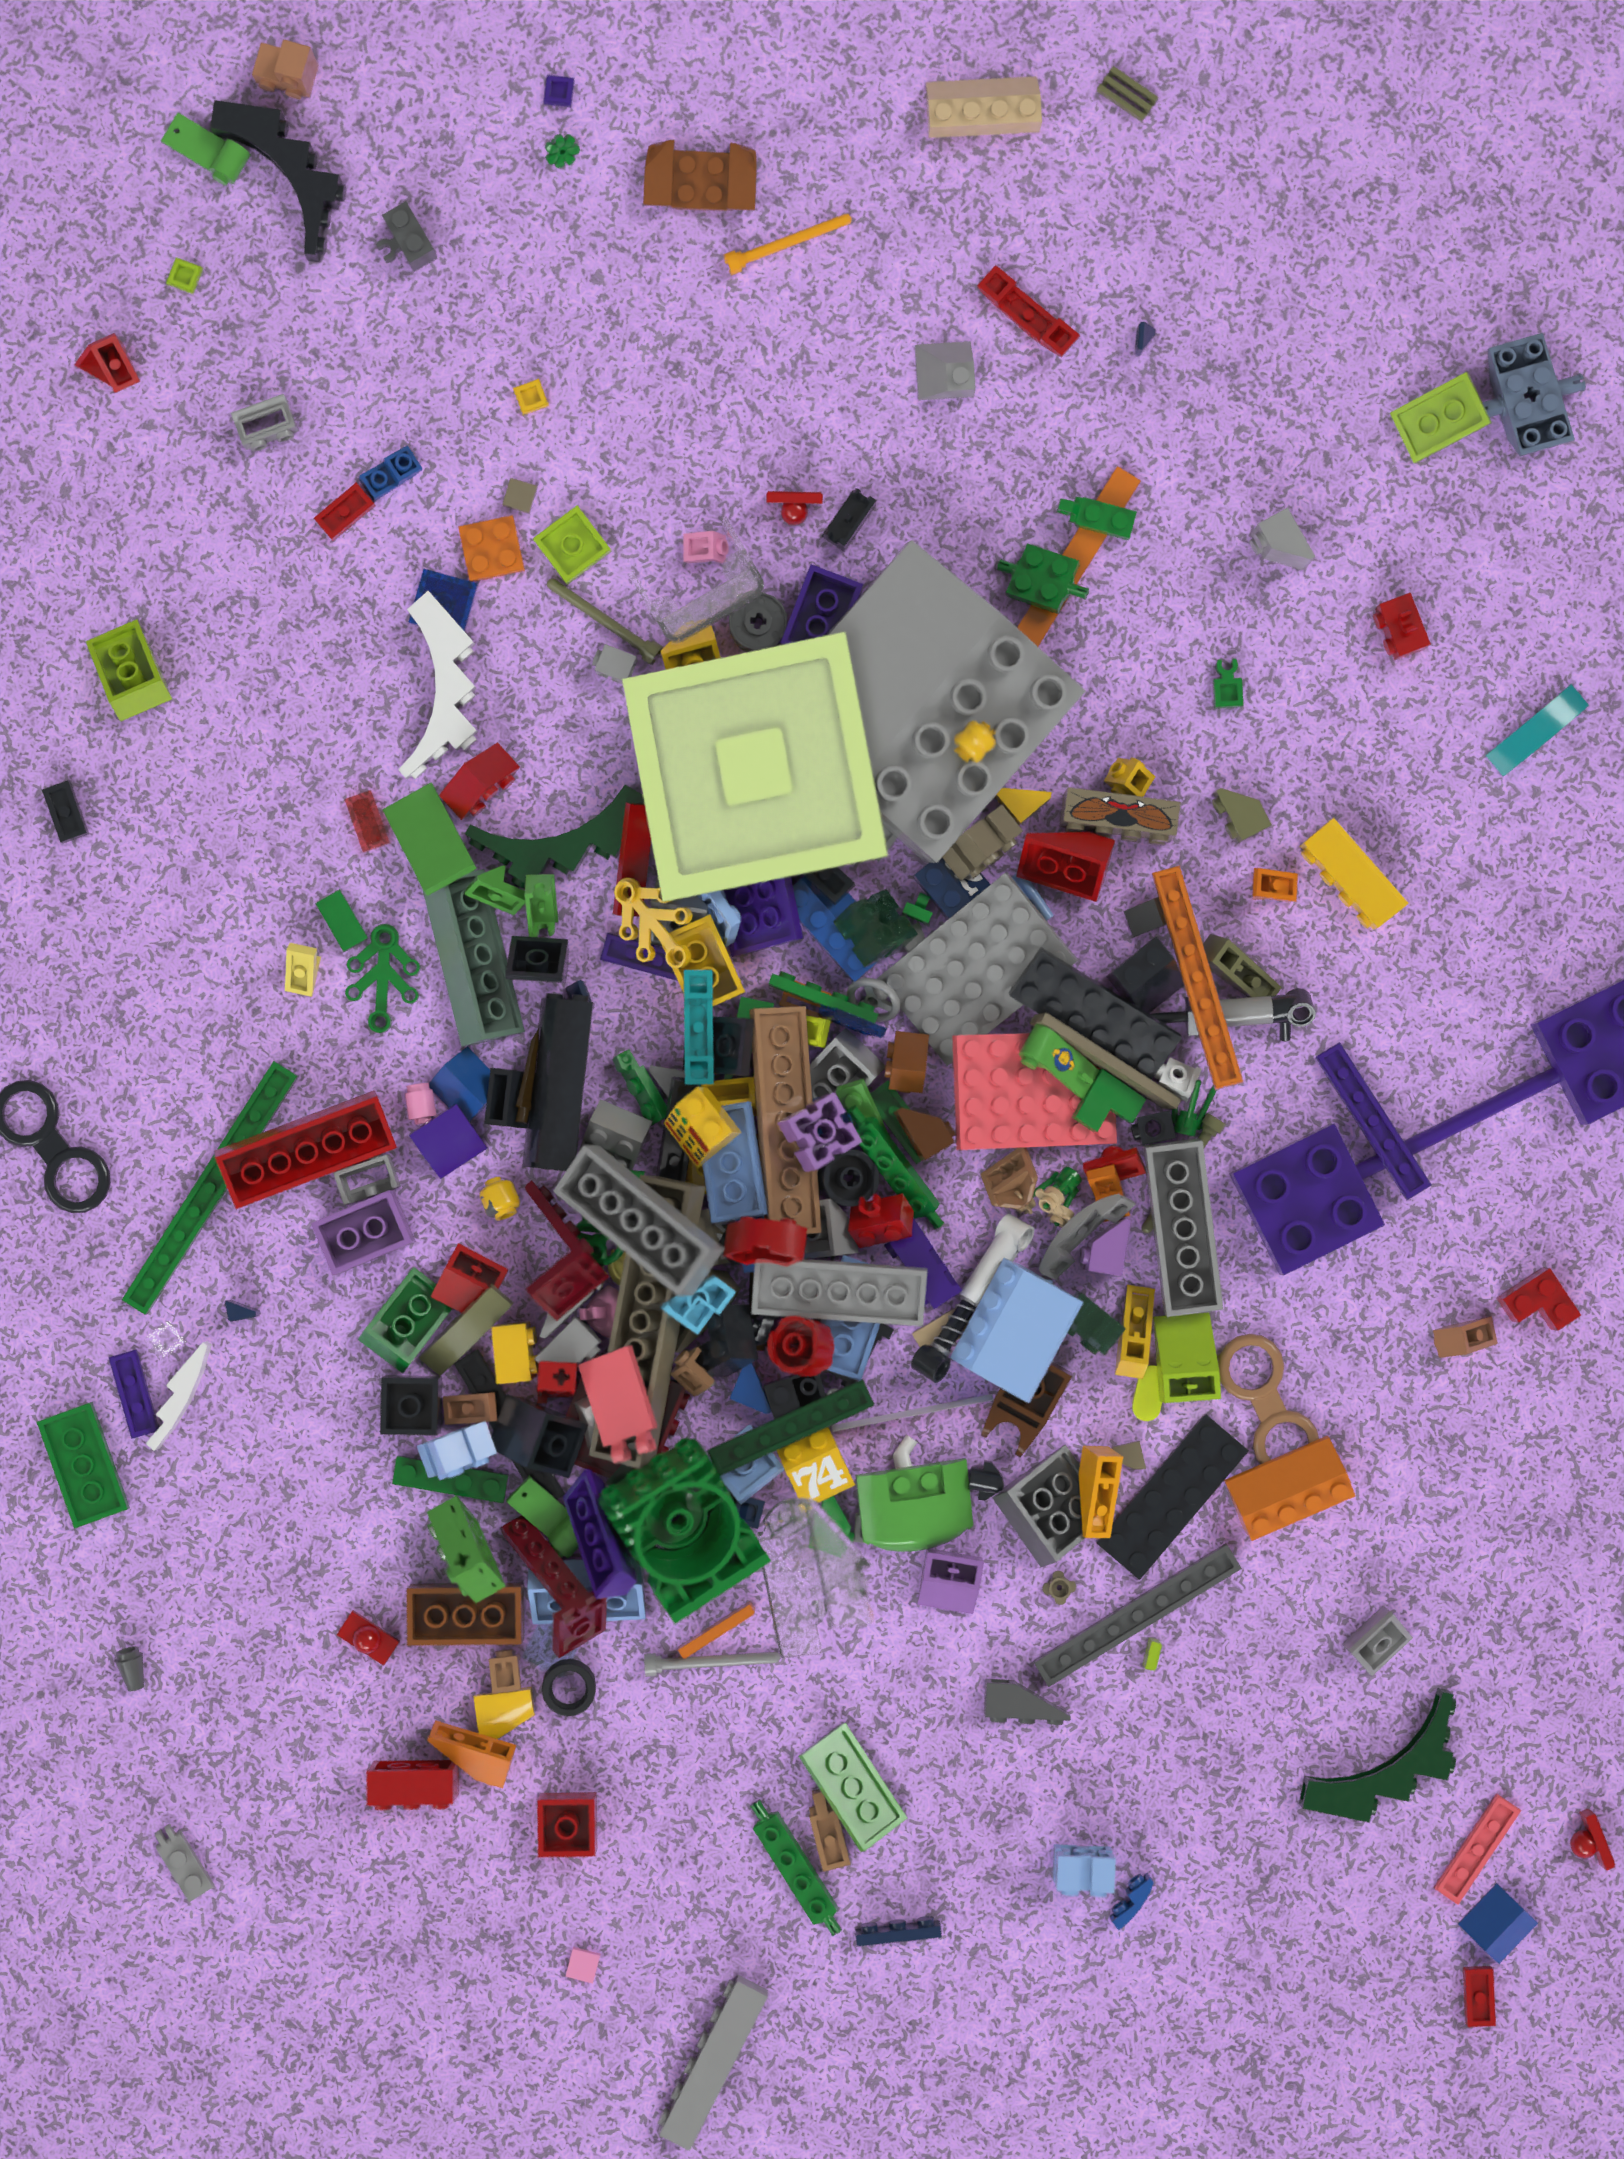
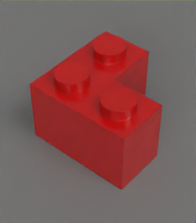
(479, 781)
(1542, 1293)

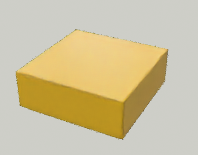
(530, 397)

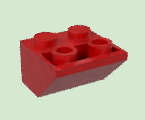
(467, 1278)

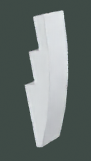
(184, 1387)

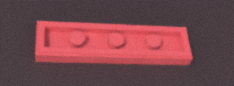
(1477, 1849)

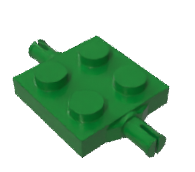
(1043, 578)

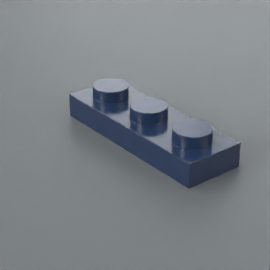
(898, 1931)

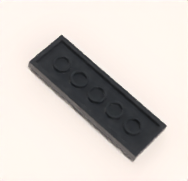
(1095, 1013)
(1172, 1496)

